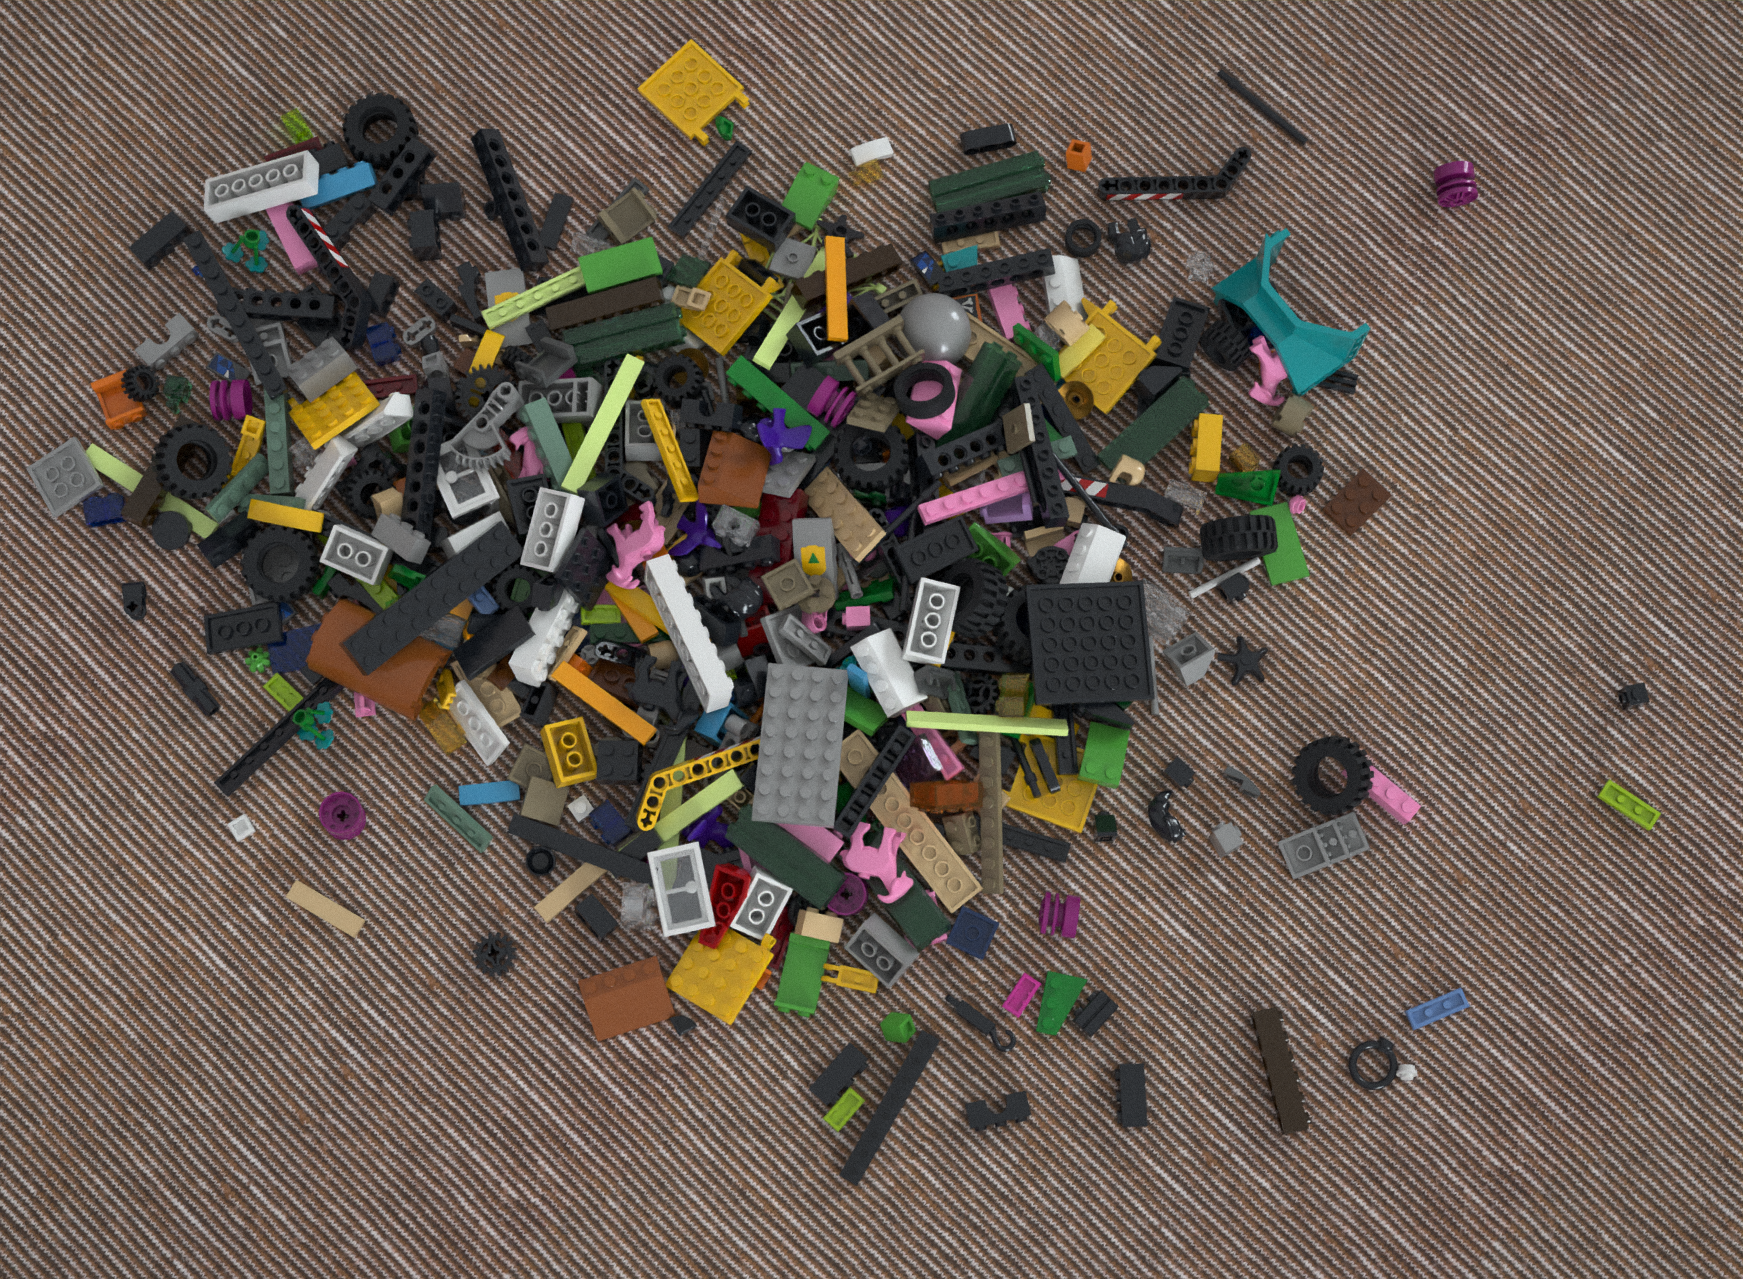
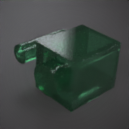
(177, 390)

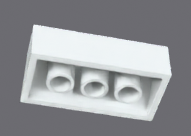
(1064, 285)
(381, 421)
(326, 472)
(551, 529)
(1093, 555)
(930, 622)
(888, 673)

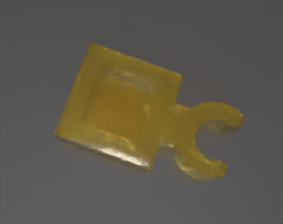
(869, 171)

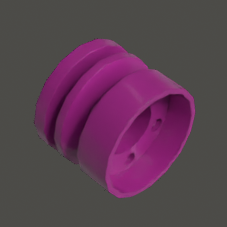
(1455, 183)
(230, 399)
(831, 401)
(334, 808)
(856, 902)
(1059, 914)

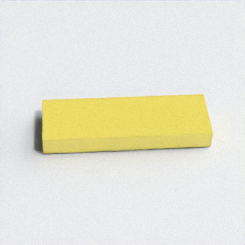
(1074, 355)

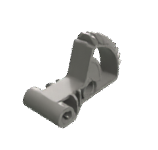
(497, 409)

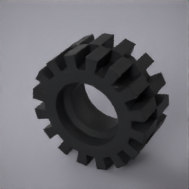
(512, 355)
(148, 379)

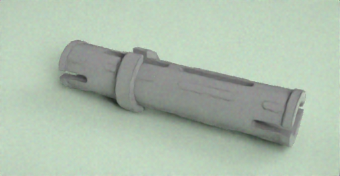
(848, 569)

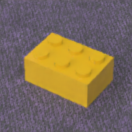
(1205, 447)
(569, 752)

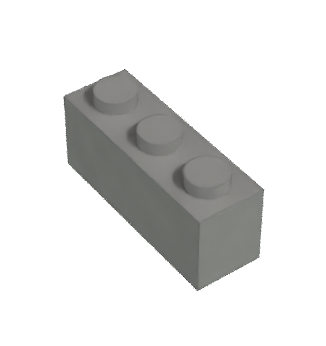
(401, 538)

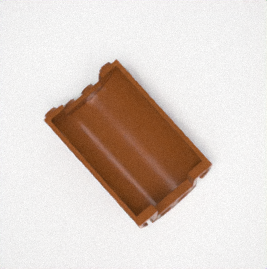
(394, 684)

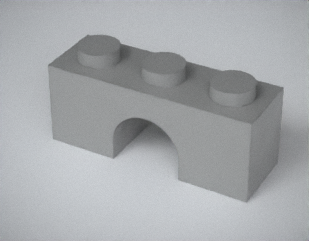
(159, 354)

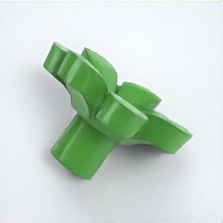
(258, 660)

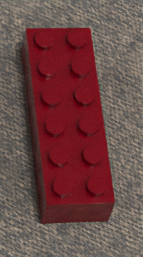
(776, 519)

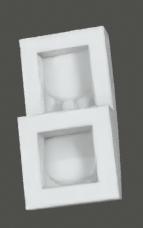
(871, 150)

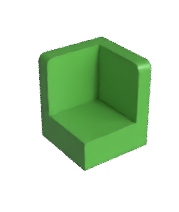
(898, 1027)

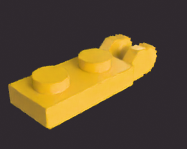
(852, 978)

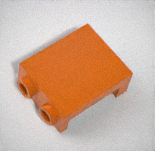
(115, 404)

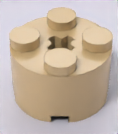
(1066, 323)

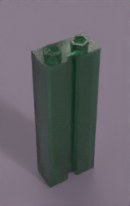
(990, 182)
(626, 334)
(981, 391)
(1157, 425)
(786, 858)
(915, 910)

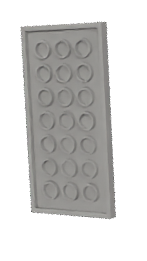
(800, 745)

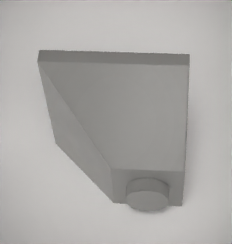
(1190, 658)

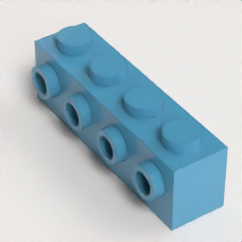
(342, 185)

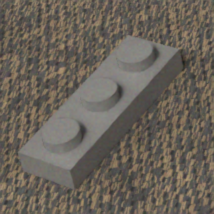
(805, 639)

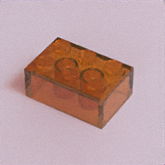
(946, 795)

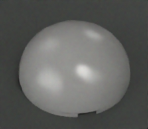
(937, 327)

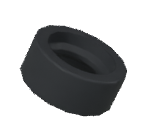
(1082, 224)

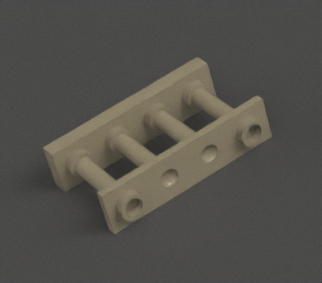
(878, 337)

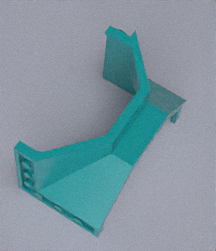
(1305, 349)

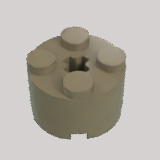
(1291, 414)

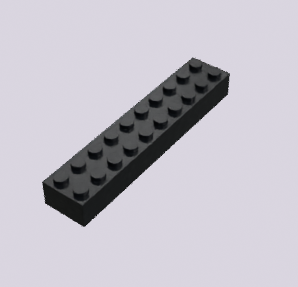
(431, 598)

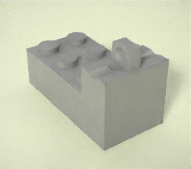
(569, 399)

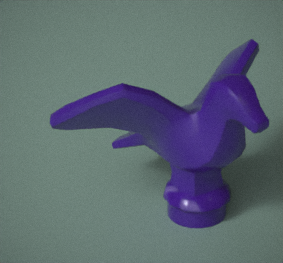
(775, 435)
(697, 533)
(708, 829)

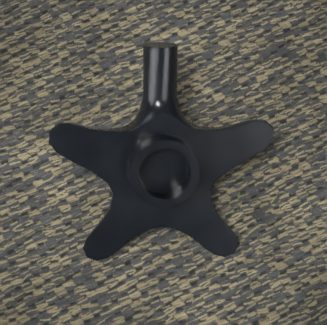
(839, 229)
(1244, 661)

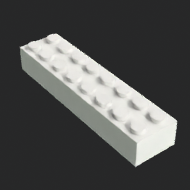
(688, 633)

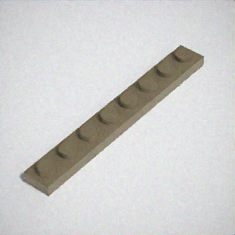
(991, 813)

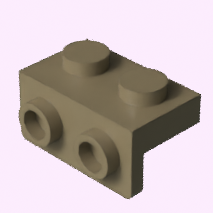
(962, 833)

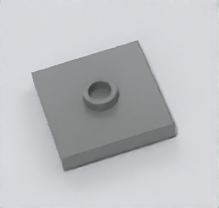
(792, 259)

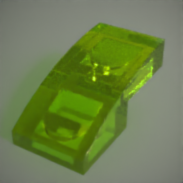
(296, 126)

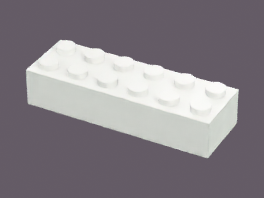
(261, 186)
(535, 655)

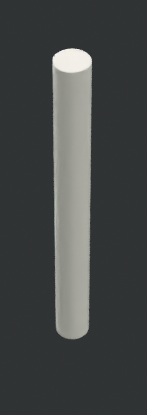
(1216, 581)

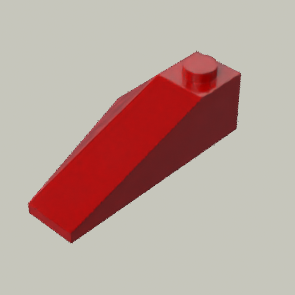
(727, 895)

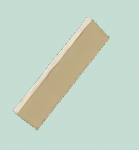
(569, 891)
(325, 908)

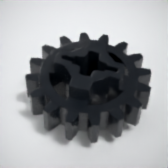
(981, 693)
(486, 956)

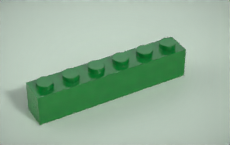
(770, 396)

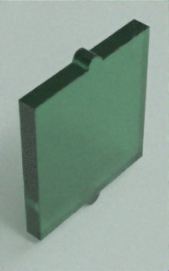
(688, 271)

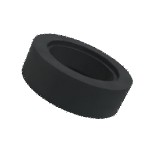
(928, 408)

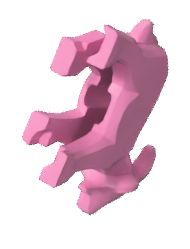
(1271, 374)
(531, 464)
(635, 546)
(878, 861)

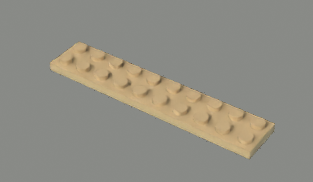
(923, 842)

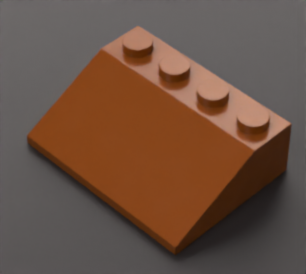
(733, 471)
(627, 998)

